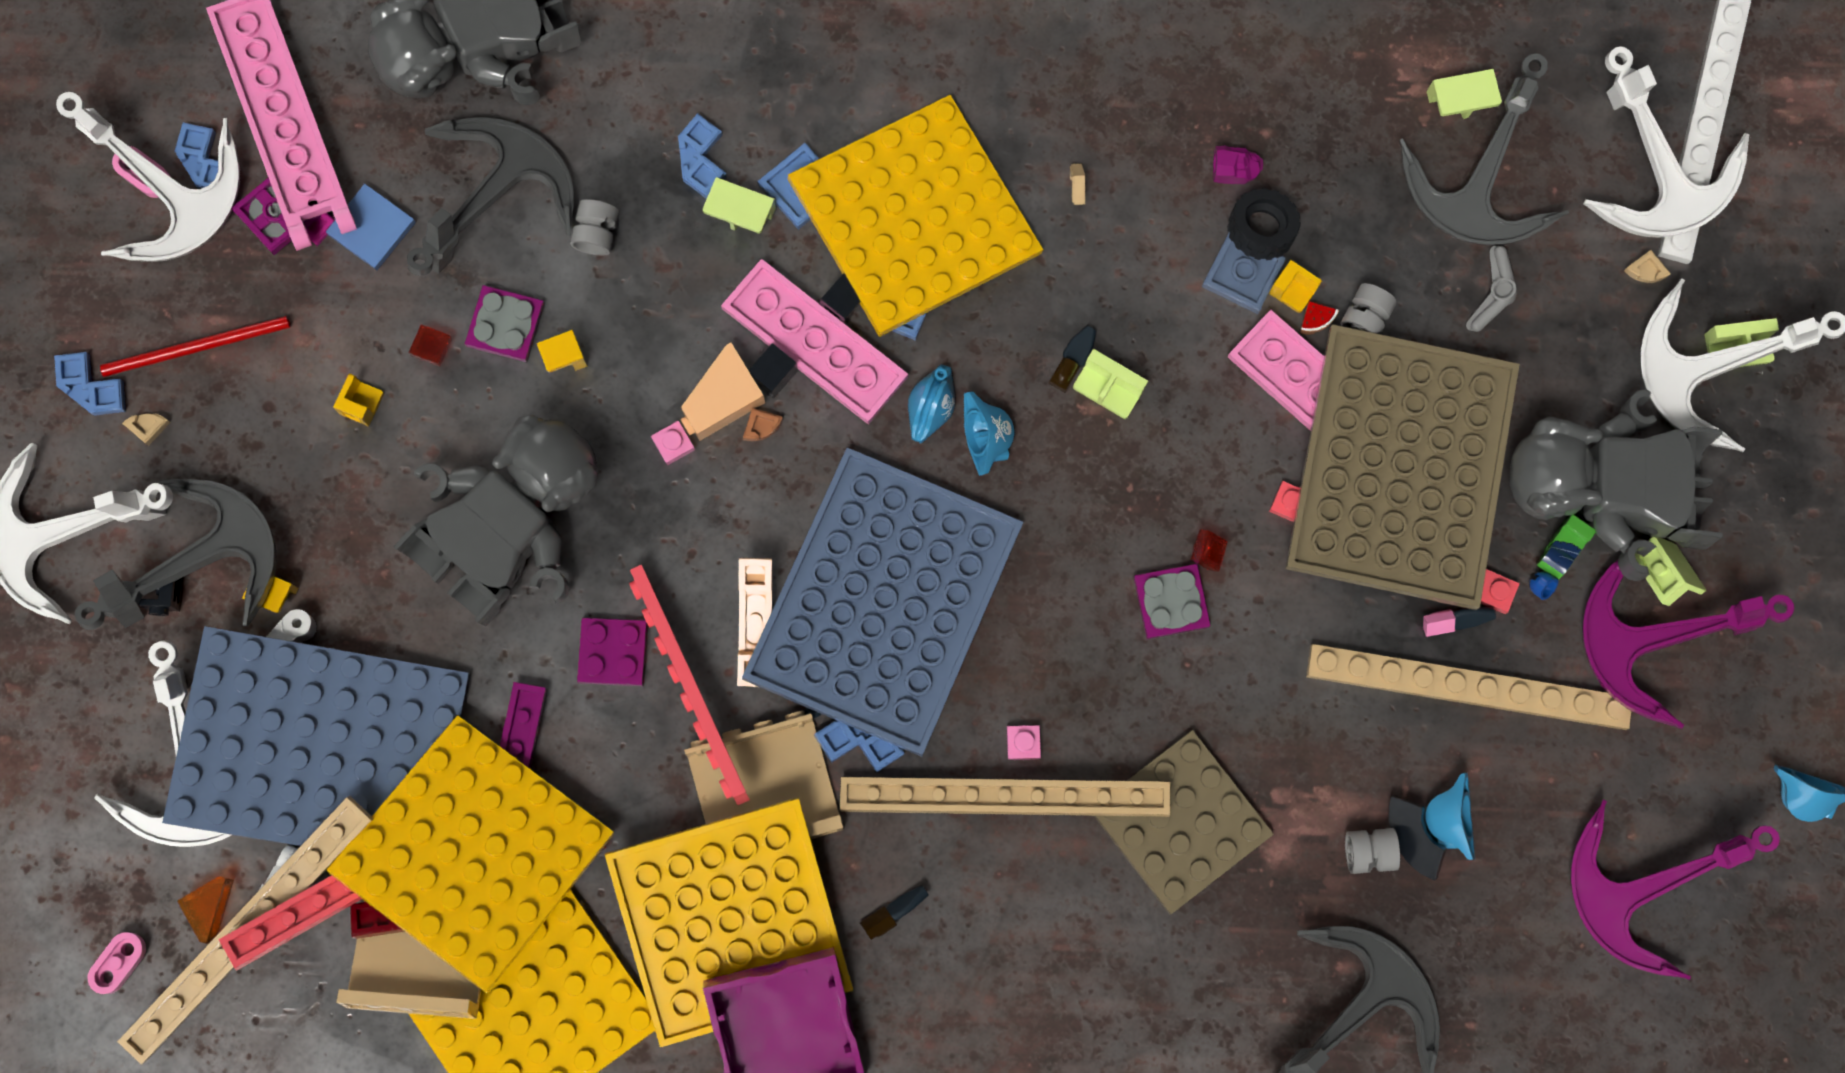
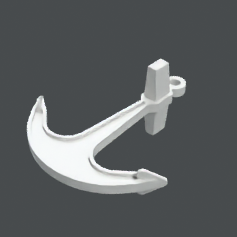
(1680, 202)
(194, 212)
(1675, 376)
(25, 541)
(171, 691)

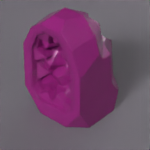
(1235, 165)

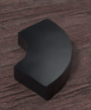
(1414, 839)

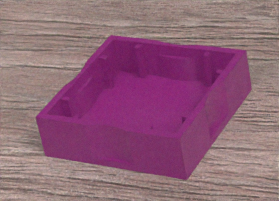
(784, 1017)

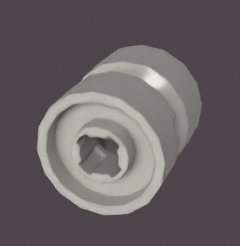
(594, 227)
(1369, 309)
(1374, 850)

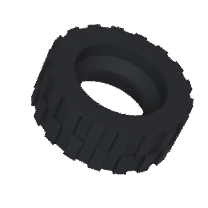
(1270, 203)

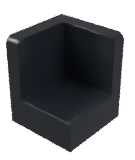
(841, 299)
(774, 370)

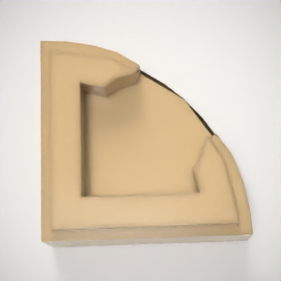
(1078, 184)
(1647, 269)
(146, 426)

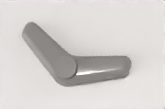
(1502, 290)

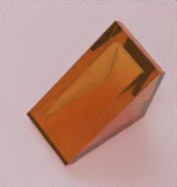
(206, 907)

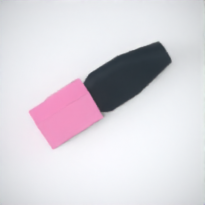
(1447, 621)

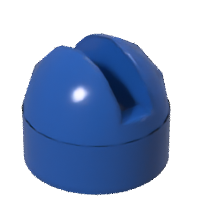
(1544, 585)

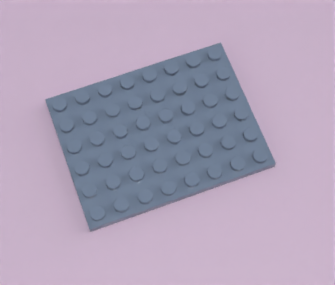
(883, 601)
(297, 728)

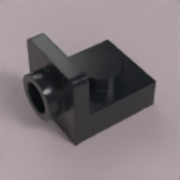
(168, 599)

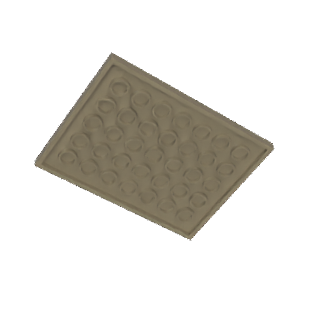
(1403, 467)

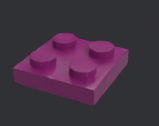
(612, 652)

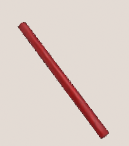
(194, 346)

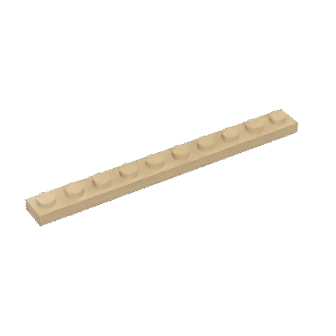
(1466, 686)
(1005, 796)
(213, 963)

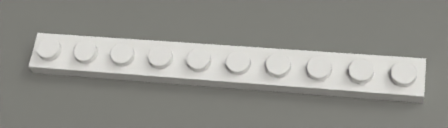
(1709, 110)

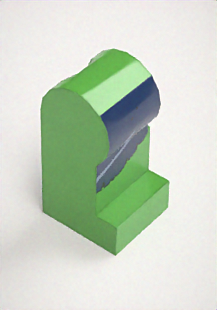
(1565, 546)

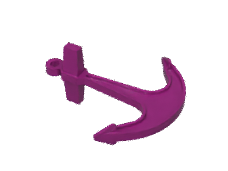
(1614, 646)
(1609, 905)

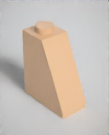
(721, 395)

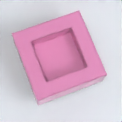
(672, 443)
(1023, 742)

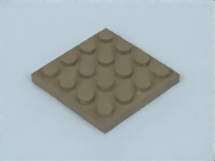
(1206, 830)

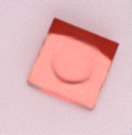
(430, 345)
(1209, 550)

